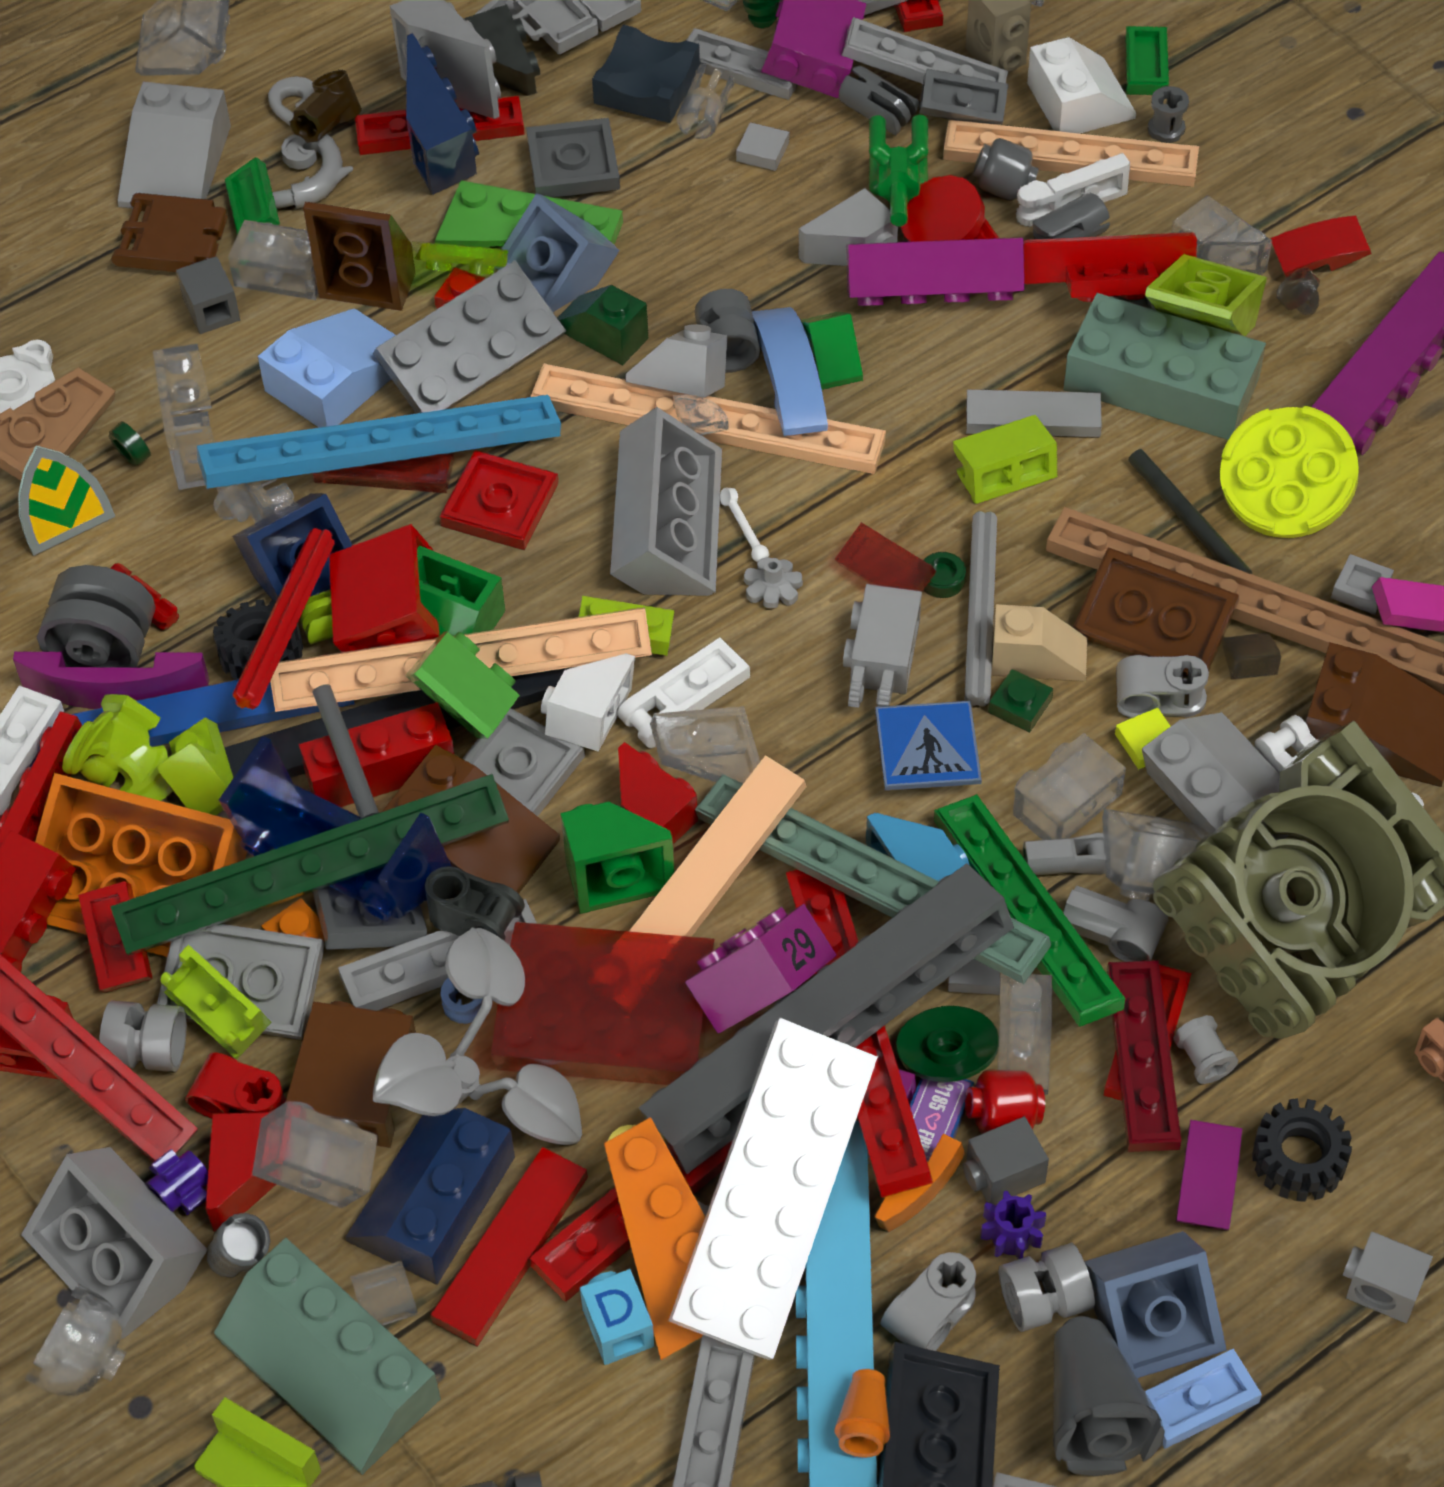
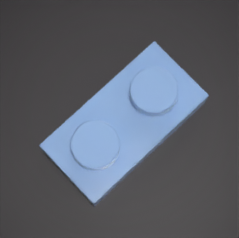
(1203, 1397)

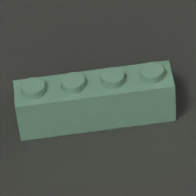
(326, 1356)

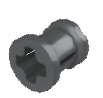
(1168, 114)

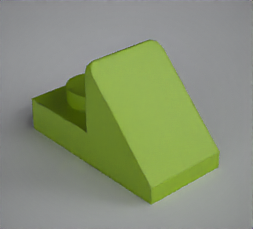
(198, 767)

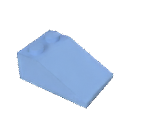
(326, 367)

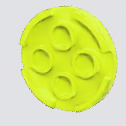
(1289, 471)

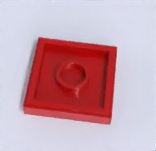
(499, 500)

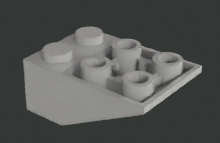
(457, 50)

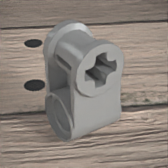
(1159, 683)
(927, 1310)

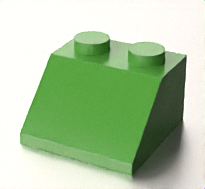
(464, 684)

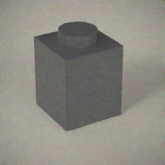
(208, 295)
(1005, 1161)

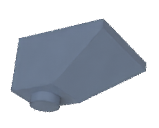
(558, 252)

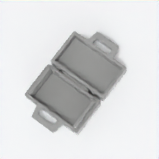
(571, 22)

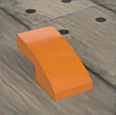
(904, 1205)

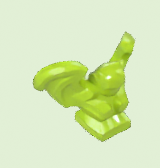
(120, 744)

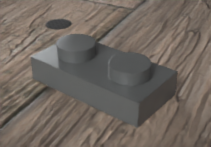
(963, 98)

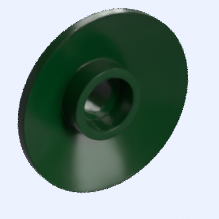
(947, 1043)

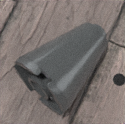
(1099, 1403)

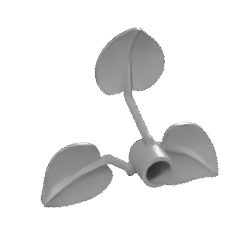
(423, 1081)

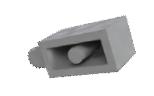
(883, 642)

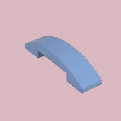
(791, 370)

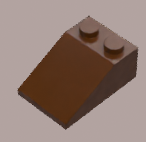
(359, 256)
(1388, 705)
(500, 855)

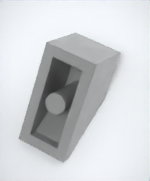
(853, 221)
(685, 363)

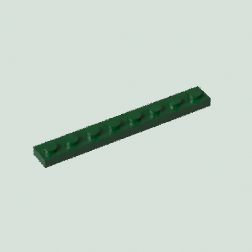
(302, 866)

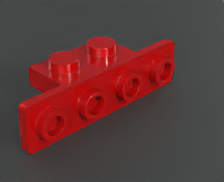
(1105, 263)

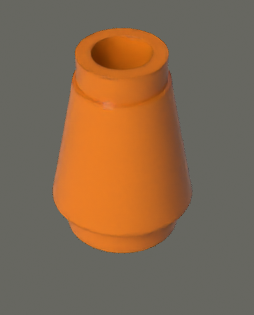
(864, 1415)

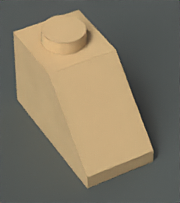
(1037, 644)

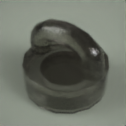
(1298, 289)

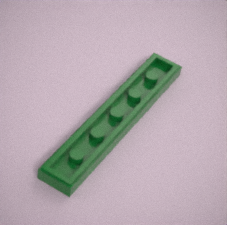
(1075, 971)

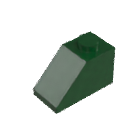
(607, 322)

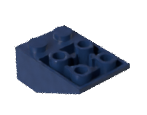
(436, 127)

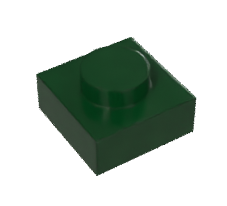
(1020, 700)

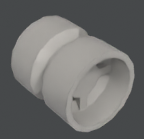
(143, 1036)
(1064, 1281)

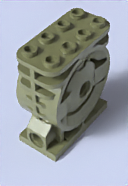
(1364, 862)

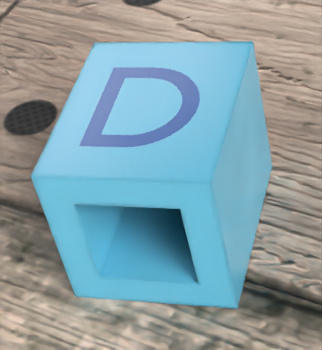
(617, 1315)

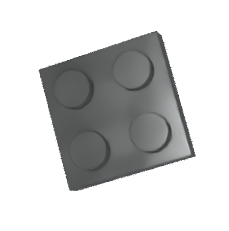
(573, 158)

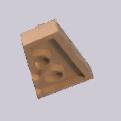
(52, 419)

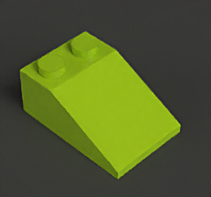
(1209, 294)

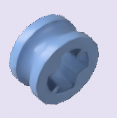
(457, 1012)

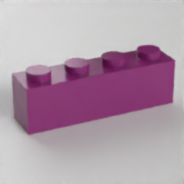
(935, 268)

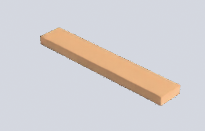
(1071, 151)
(722, 851)

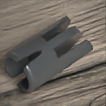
(876, 96)
(1074, 219)
(238, 1245)

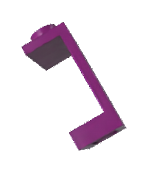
(811, 43)

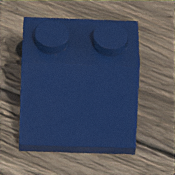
(276, 541)

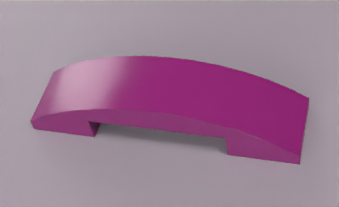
(88, 685)

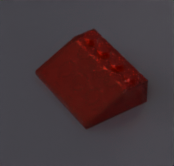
(603, 1004)

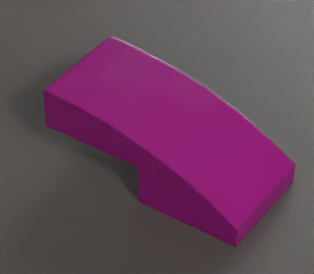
(1209, 1175)

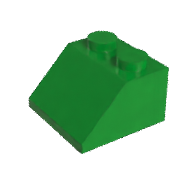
(614, 855)

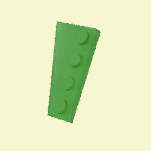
(488, 214)

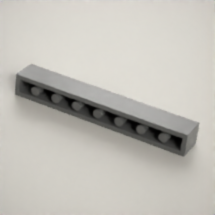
(841, 1002)

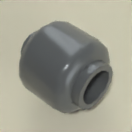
(1004, 168)

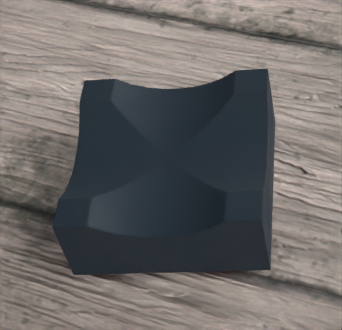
(646, 75)

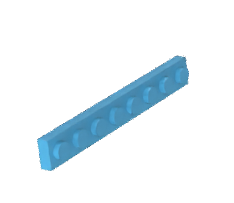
(377, 441)

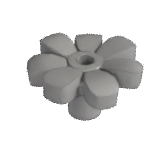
(772, 582)

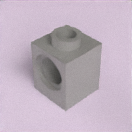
(1386, 1276)

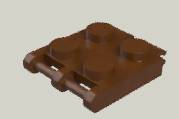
(171, 233)

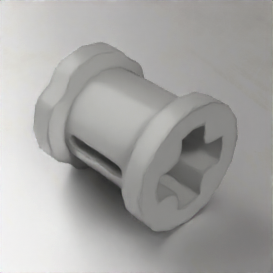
(1205, 1049)

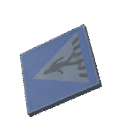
(928, 745)

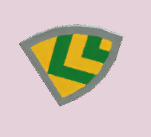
(58, 499)

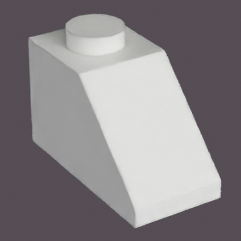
(588, 700)

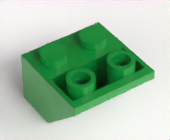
(459, 594)

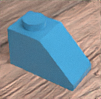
(915, 845)

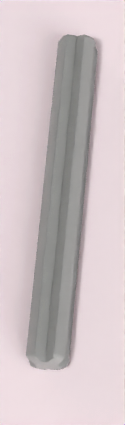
(981, 609)

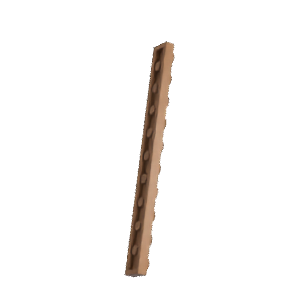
(1261, 601)

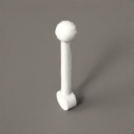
(729, 498)

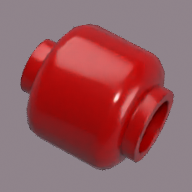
(1003, 1098)

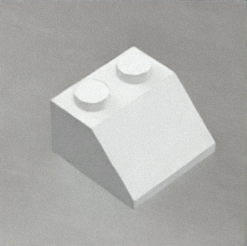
(1076, 87)

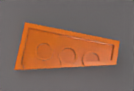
(660, 1224)

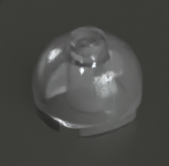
(80, 1346)

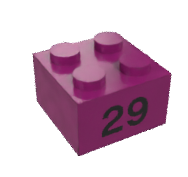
(759, 966)

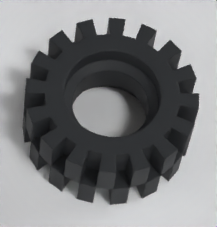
(239, 633)
(1309, 1124)

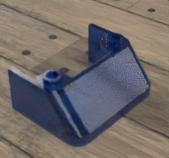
(275, 813)

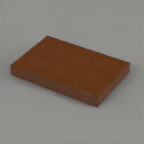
(1154, 610)

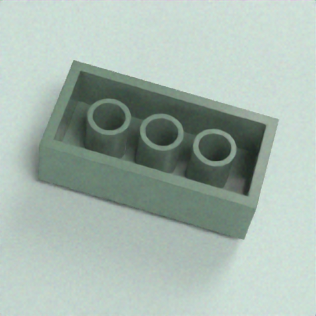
(1164, 366)

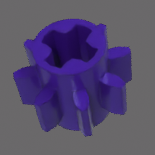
(179, 1181)
(1000, 1228)

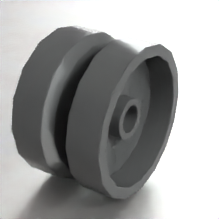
(96, 618)

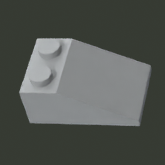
(174, 141)

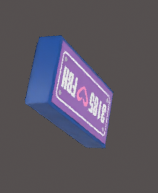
(938, 1110)

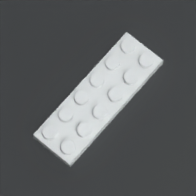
(773, 1189)

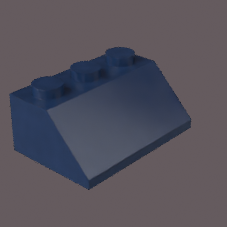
(434, 1192)

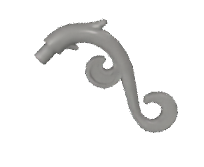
(301, 155)

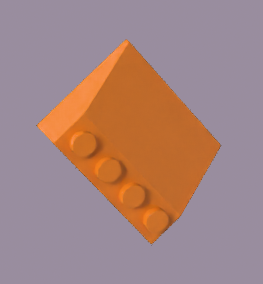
(129, 839)

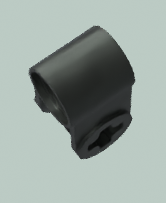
(470, 902)

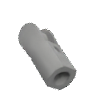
(1061, 856)

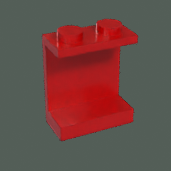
(379, 593)

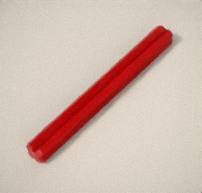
(283, 619)

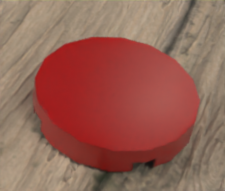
(944, 210)

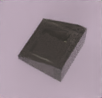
(1251, 655)

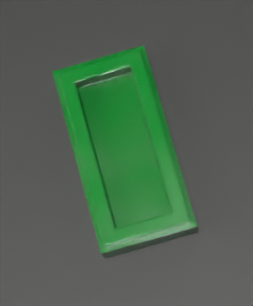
(1146, 59)
(251, 194)

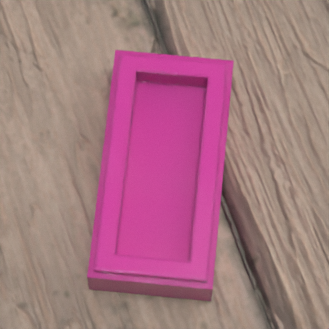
(1410, 603)

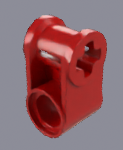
(233, 1088)

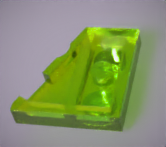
(441, 256)

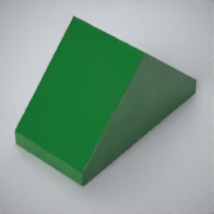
(834, 349)

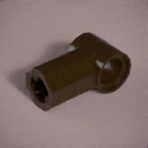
(328, 105)

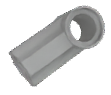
(1127, 929)

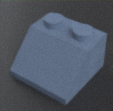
(1158, 1303)

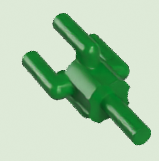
(898, 170)

